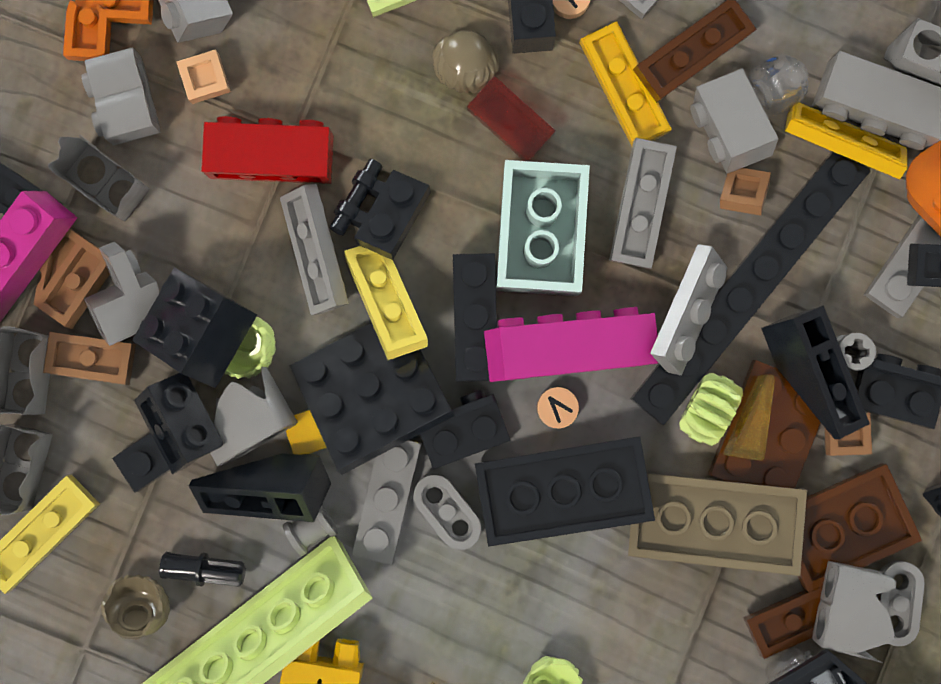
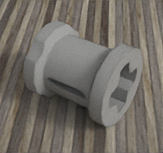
(860, 343)
(304, 534)

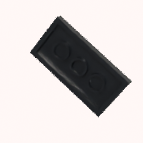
(564, 491)

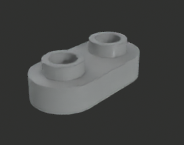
(446, 511)
(904, 601)

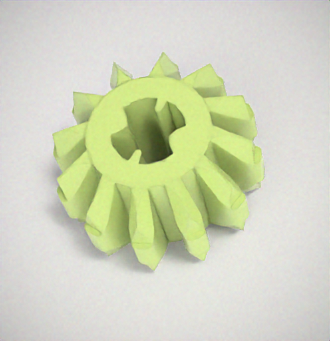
(711, 409)

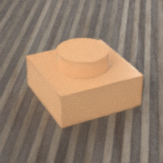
(203, 76)

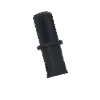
(202, 569)

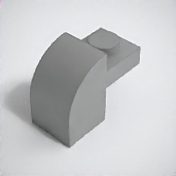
(126, 304)

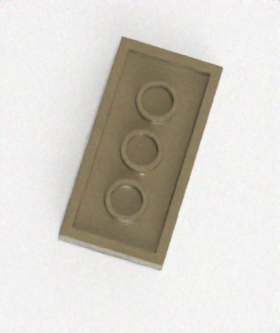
(723, 524)

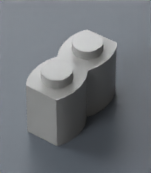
(120, 96)

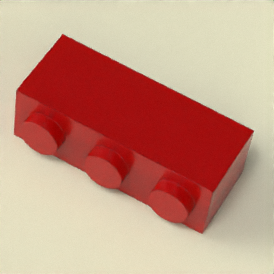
(267, 151)

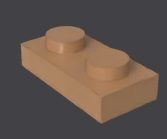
(89, 358)

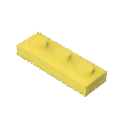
(386, 302)
(43, 530)

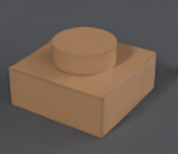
(745, 191)
(853, 444)

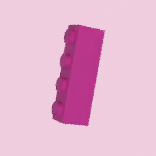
(27, 239)
(570, 346)

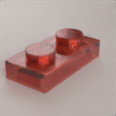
(510, 119)

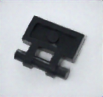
(390, 216)

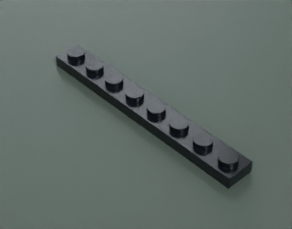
(755, 280)

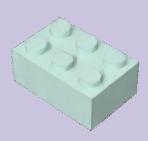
(542, 228)

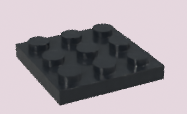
(366, 400)

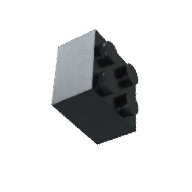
(194, 328)

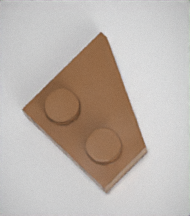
(68, 277)

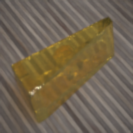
(751, 429)

